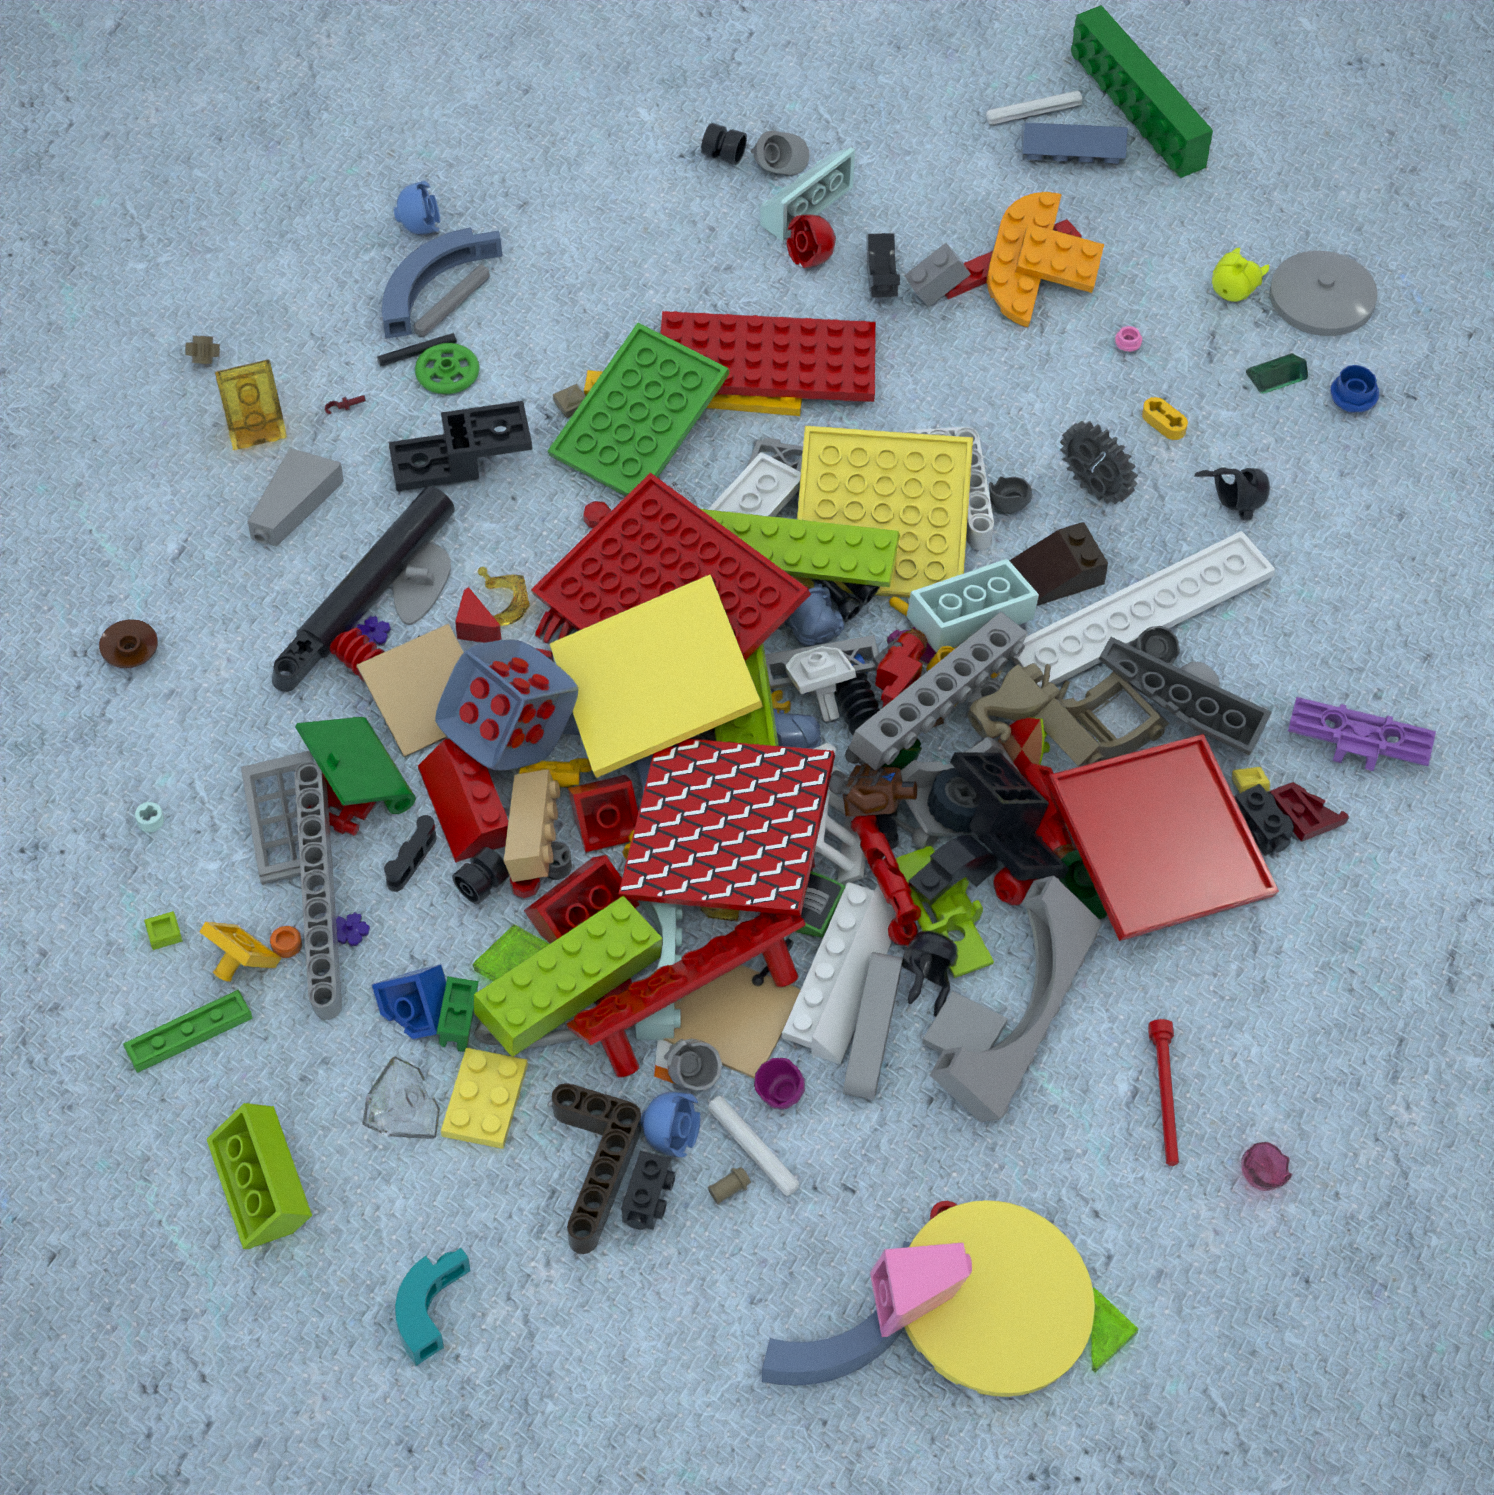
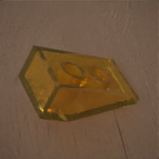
(250, 404)

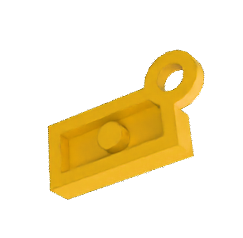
(564, 772)

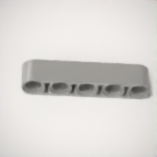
(873, 1026)

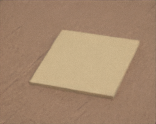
(410, 685)
(737, 1018)

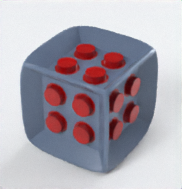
(506, 704)

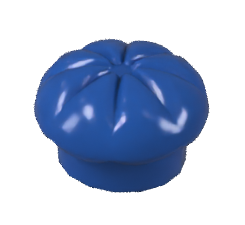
(1355, 389)

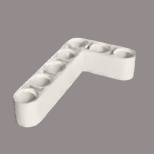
(980, 515)

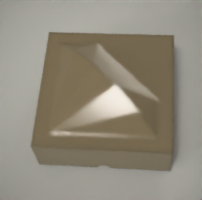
(569, 399)

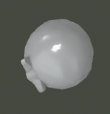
(693, 1064)

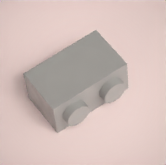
(937, 274)

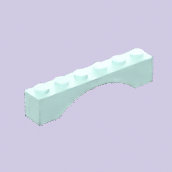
(664, 916)

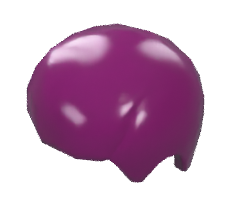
(779, 1083)

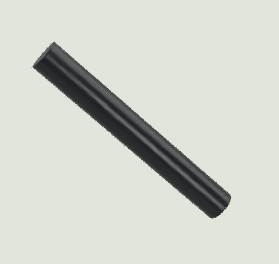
(414, 350)

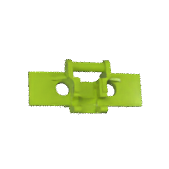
(952, 912)

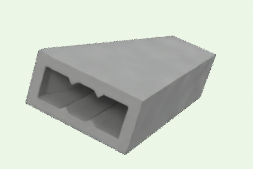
(293, 494)

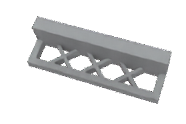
(864, 646)

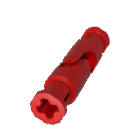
(886, 870)

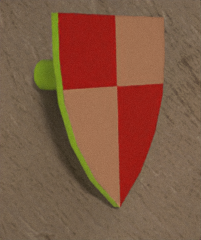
(1026, 743)

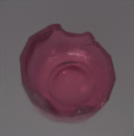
(1265, 1167)

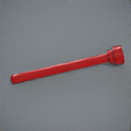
(1161, 1033)

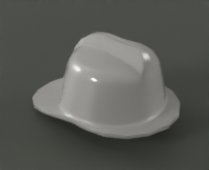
(781, 153)

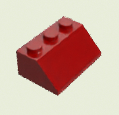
(576, 898)

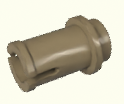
(729, 1185)

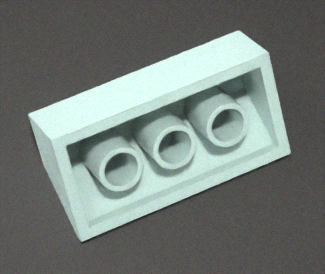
(809, 193)

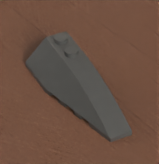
(1189, 697)

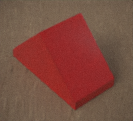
(475, 621)

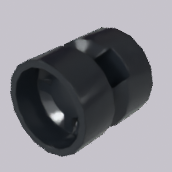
(724, 143)
(483, 873)

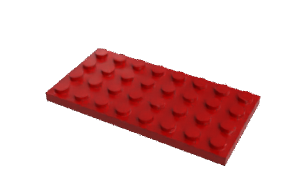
(782, 353)

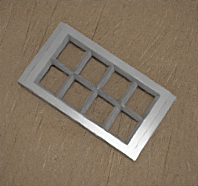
(262, 770)

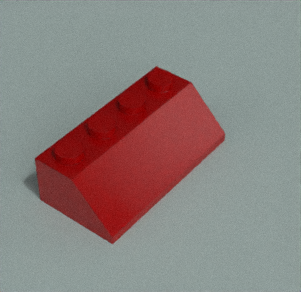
(464, 801)

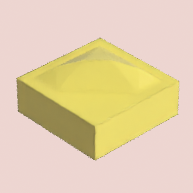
(1249, 778)

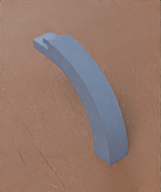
(426, 264)
(828, 1358)

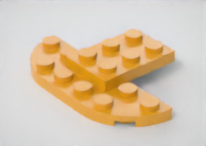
(1032, 251)

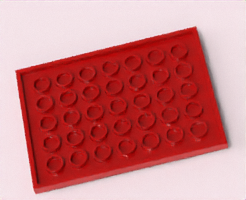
(658, 545)

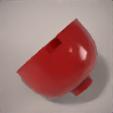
(810, 240)

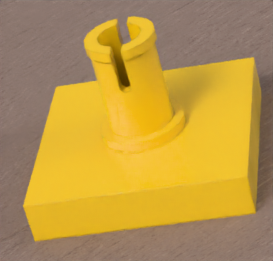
(238, 948)

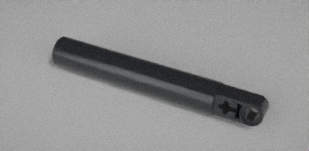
(363, 586)

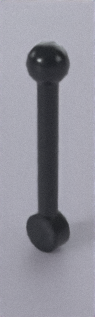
(758, 979)

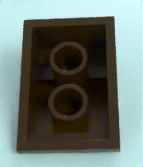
(1063, 564)

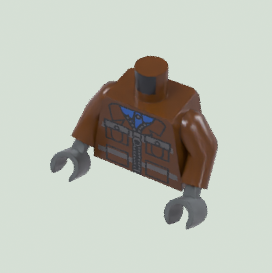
(870, 790)

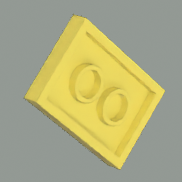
(484, 1098)

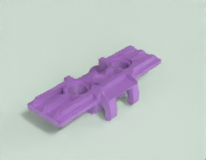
(1361, 733)

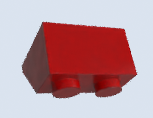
(604, 812)

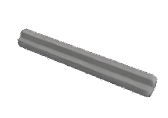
(451, 300)

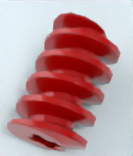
(354, 649)

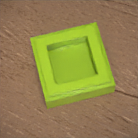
(163, 930)

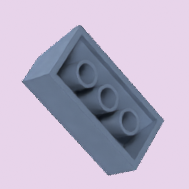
(1074, 140)

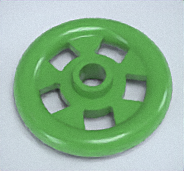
(447, 385)

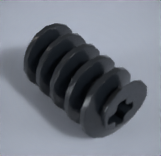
(856, 700)

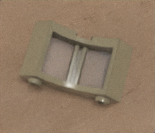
(1103, 725)

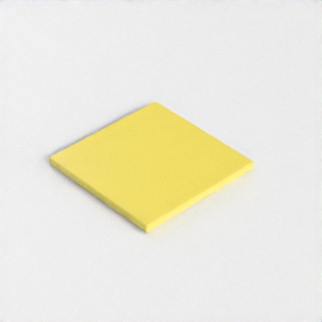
(656, 676)

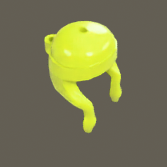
(1236, 277)

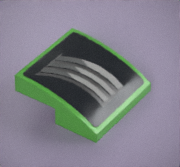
(820, 904)

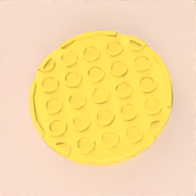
(1020, 1309)

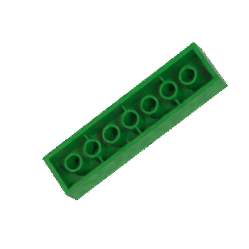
(1141, 91)

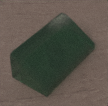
(1278, 373)

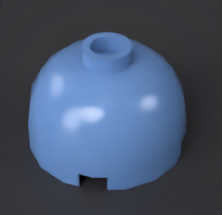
(417, 209)
(671, 1123)

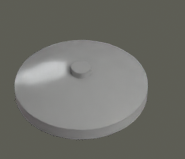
(1323, 293)

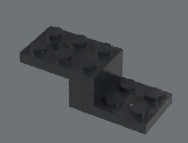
(464, 439)
(1008, 815)

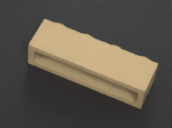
(531, 825)

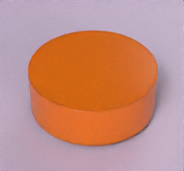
(286, 941)

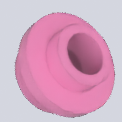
(1128, 339)

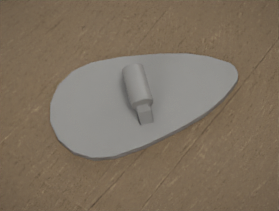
(421, 583)

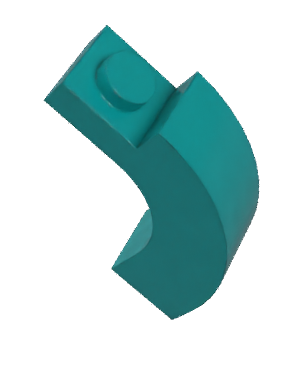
(415, 1294)

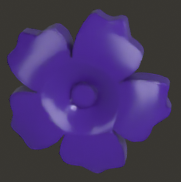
(375, 631)
(352, 929)

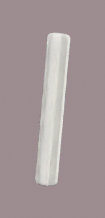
(1034, 107)
(753, 1145)

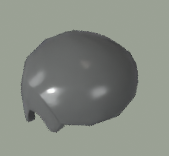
(1010, 494)
(1159, 643)

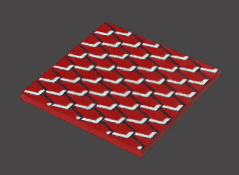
(728, 826)

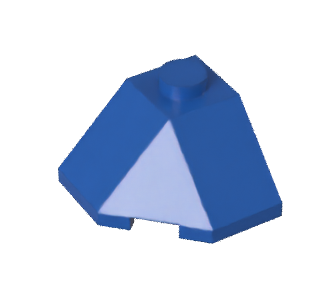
(413, 1000)

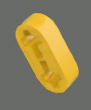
(1162, 420)

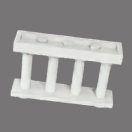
(851, 859)

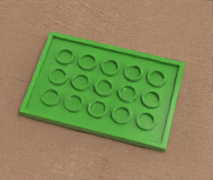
(638, 410)

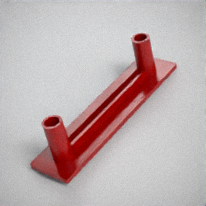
(672, 982)

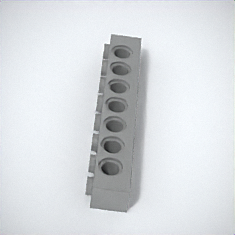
(938, 691)

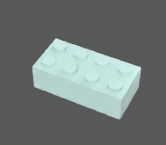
(965, 603)

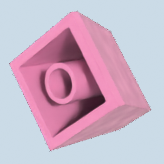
(916, 1281)

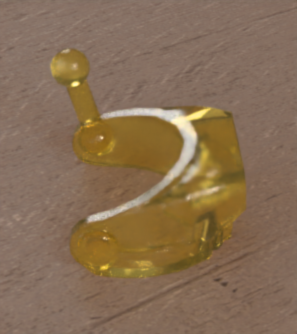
(520, 599)

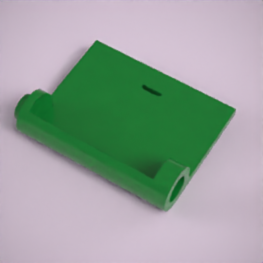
(356, 763)

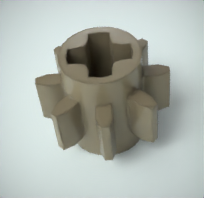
(202, 349)

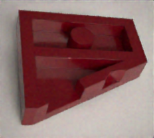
(1306, 811)

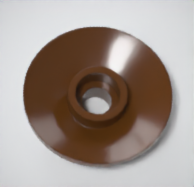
(126, 635)

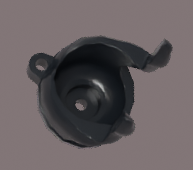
(1246, 493)
(929, 957)

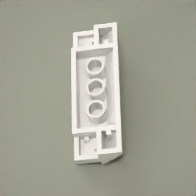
(834, 986)

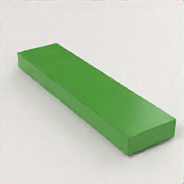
(187, 1031)

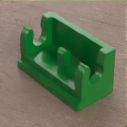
(457, 1012)

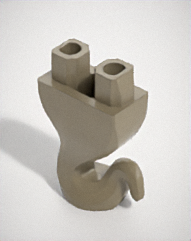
(1015, 700)

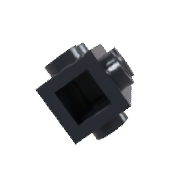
(1265, 820)
(646, 1191)

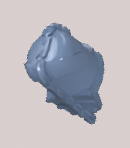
(815, 620)
(797, 730)

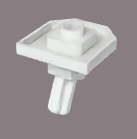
(819, 672)

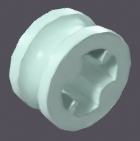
(155, 821)

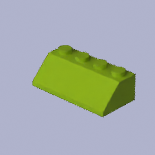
(258, 1175)

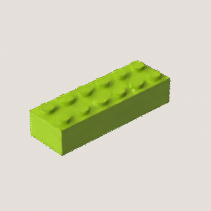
(567, 976)

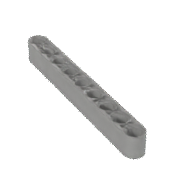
(317, 901)

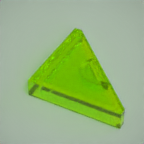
(1109, 1331)

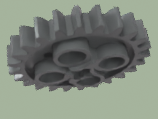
(1085, 448)

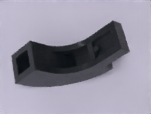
(881, 265)
(950, 864)

